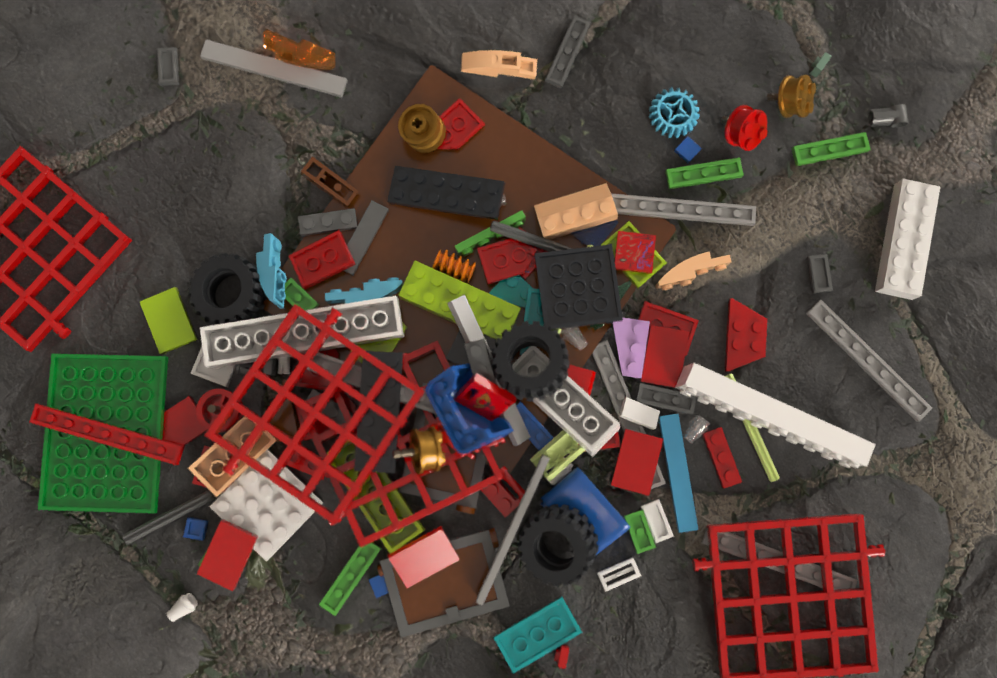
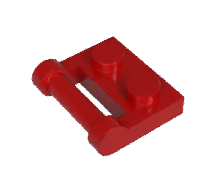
(501, 496)

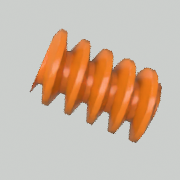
(454, 266)

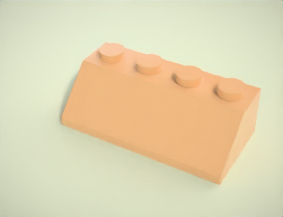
(576, 212)
(209, 466)

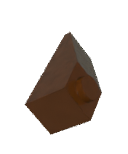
(328, 181)
(286, 418)

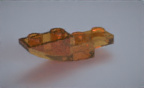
(299, 54)

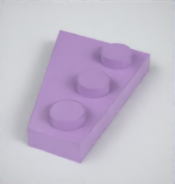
(631, 345)

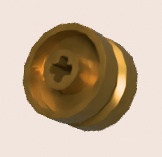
(422, 128)

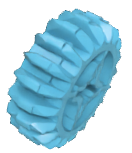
(659, 104)

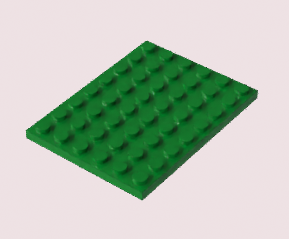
(89, 474)

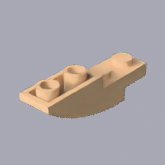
(498, 62)
(685, 271)

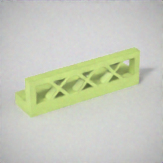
(556, 450)

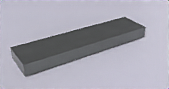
(567, 52)
(365, 233)

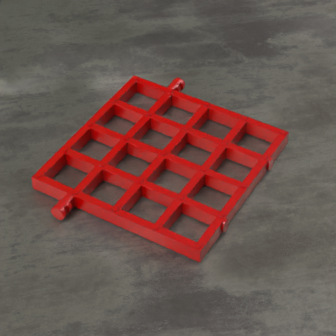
(50, 269)
(294, 444)
(383, 491)
(792, 598)

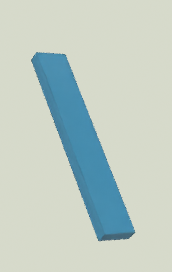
(678, 473)

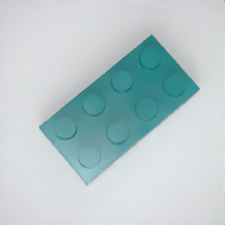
(537, 634)

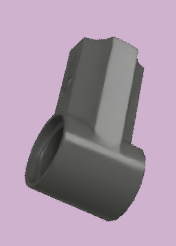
(894, 116)

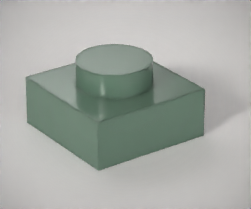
(819, 64)

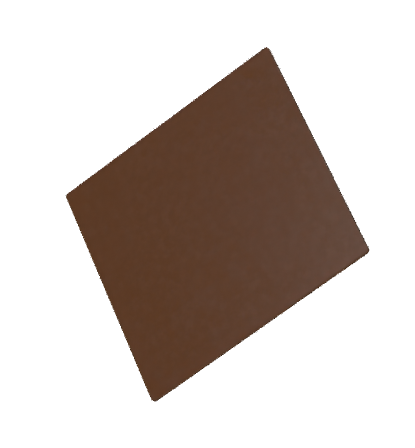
(499, 151)

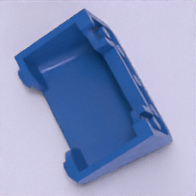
(464, 427)
(582, 494)

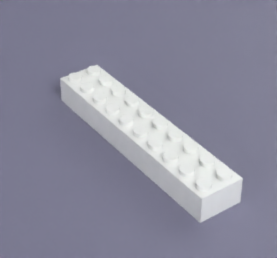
(245, 340)
(775, 416)

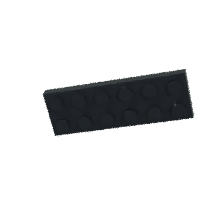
(446, 192)
(373, 426)

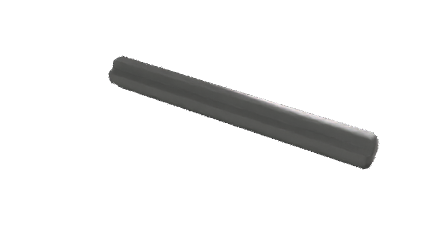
(526, 237)
(168, 517)

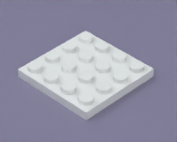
(264, 507)

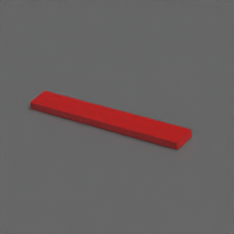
(107, 434)

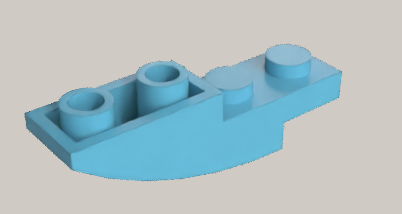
(271, 276)
(372, 290)

